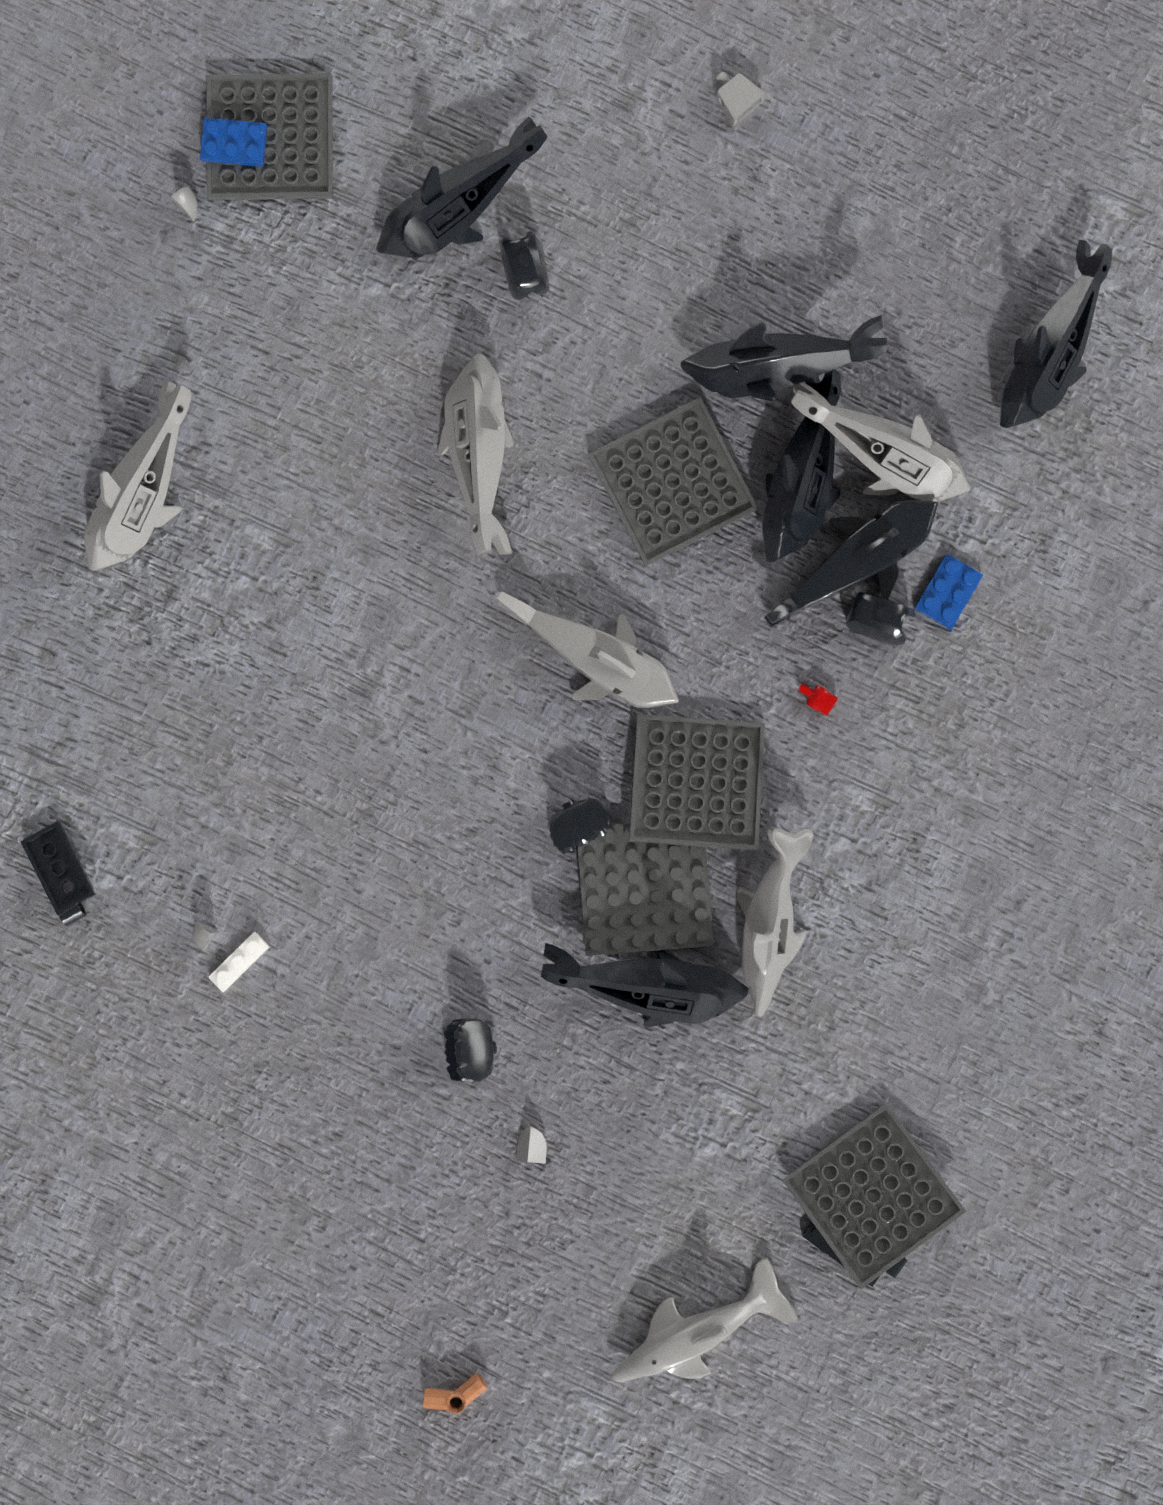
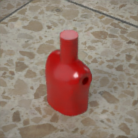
(819, 698)

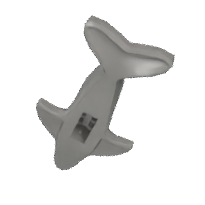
(768, 927)
(678, 1342)

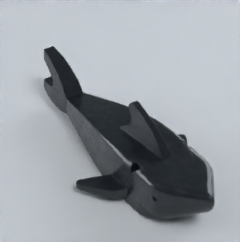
(453, 200)
(1053, 351)
(766, 363)
(802, 481)
(867, 552)
(653, 987)

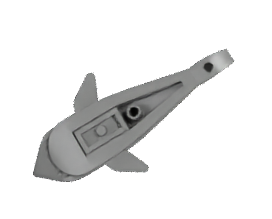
(476, 442)
(896, 453)
(137, 488)
(606, 660)

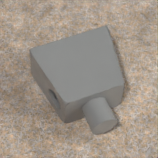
(737, 96)

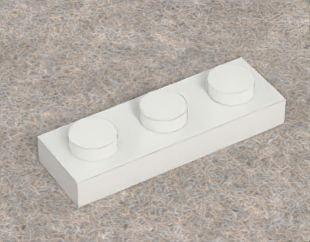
(239, 961)

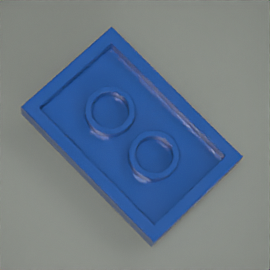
(233, 142)
(948, 591)

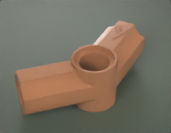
(467, 1392)

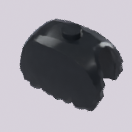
(524, 266)
(878, 618)
(578, 824)
(469, 1050)

